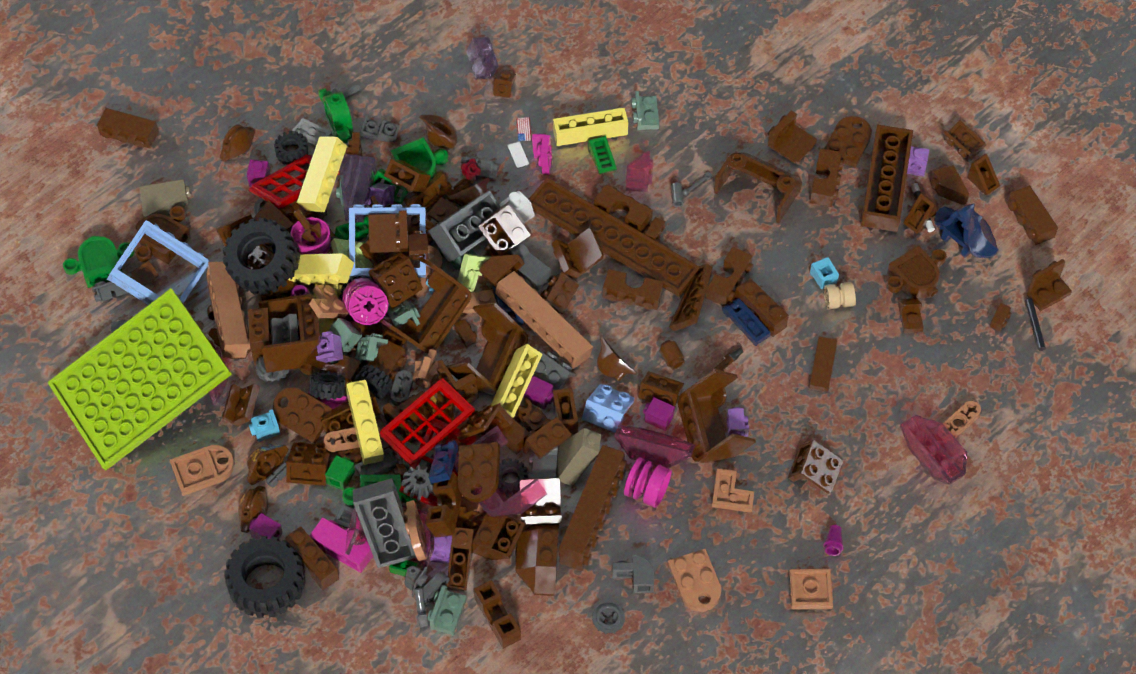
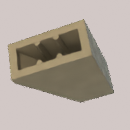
(163, 196)
(577, 455)

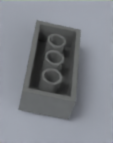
(461, 230)
(383, 522)

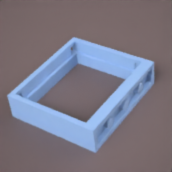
(414, 209)
(169, 241)

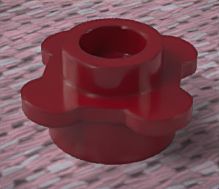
(465, 168)

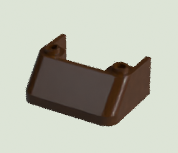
(765, 172)
(438, 313)
(503, 339)
(292, 354)
(703, 422)

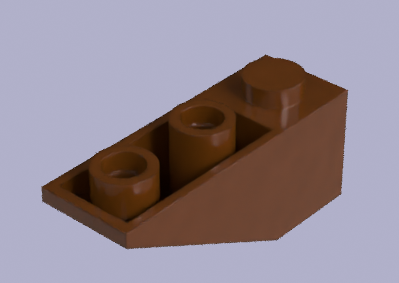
(341, 416)
(460, 557)

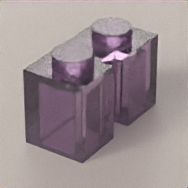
(483, 56)

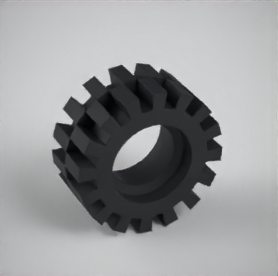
(287, 140)
(377, 381)
(327, 385)
(513, 467)

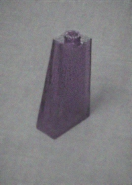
(356, 179)

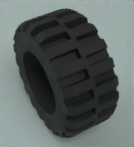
(249, 237)
(259, 553)

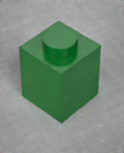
(340, 472)

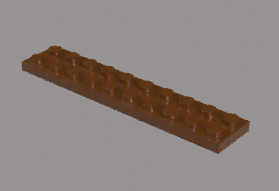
(614, 236)

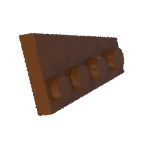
(692, 300)

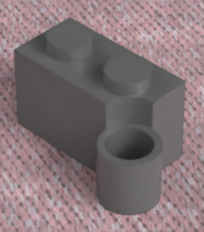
(533, 271)
(543, 467)

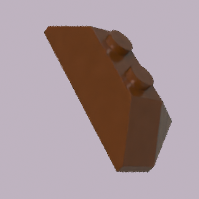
(538, 557)

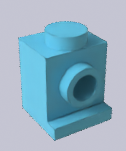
(824, 272)
(264, 426)

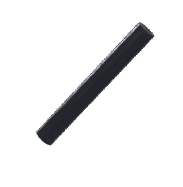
(1035, 324)

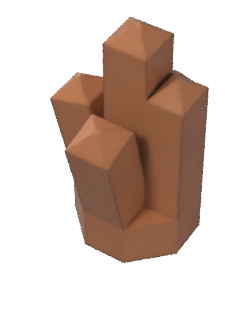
(426, 371)

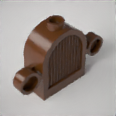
(150, 247)
(916, 273)

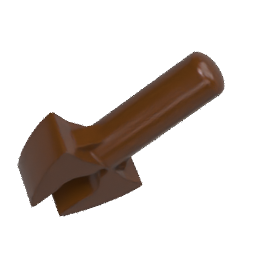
(307, 226)

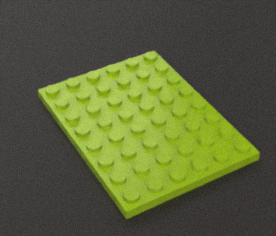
(139, 379)

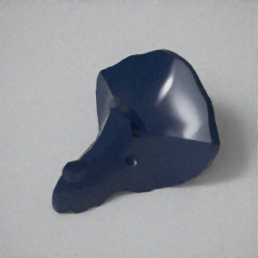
(968, 230)

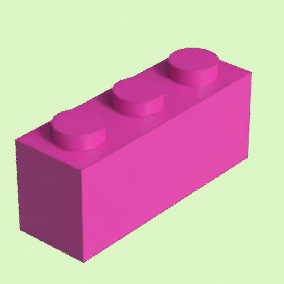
(332, 541)

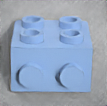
(607, 407)

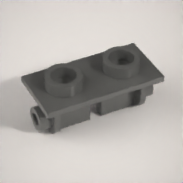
(488, 168)
(104, 291)
(415, 578)

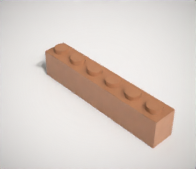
(227, 311)
(544, 319)

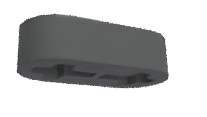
(397, 387)
(433, 585)

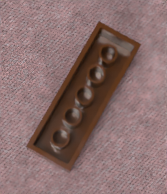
(887, 178)
(592, 508)

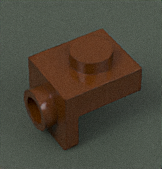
(503, 83)
(144, 273)

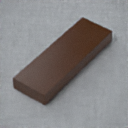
(823, 364)

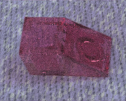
(638, 173)

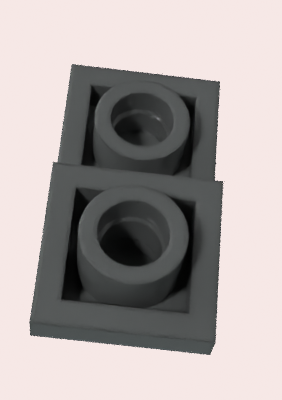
(378, 131)

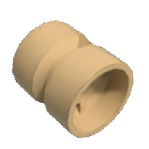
(839, 295)

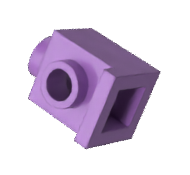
(918, 161)
(383, 193)
(329, 348)
(737, 422)
(442, 549)

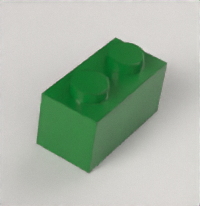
(401, 567)

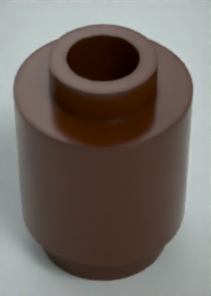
(672, 354)

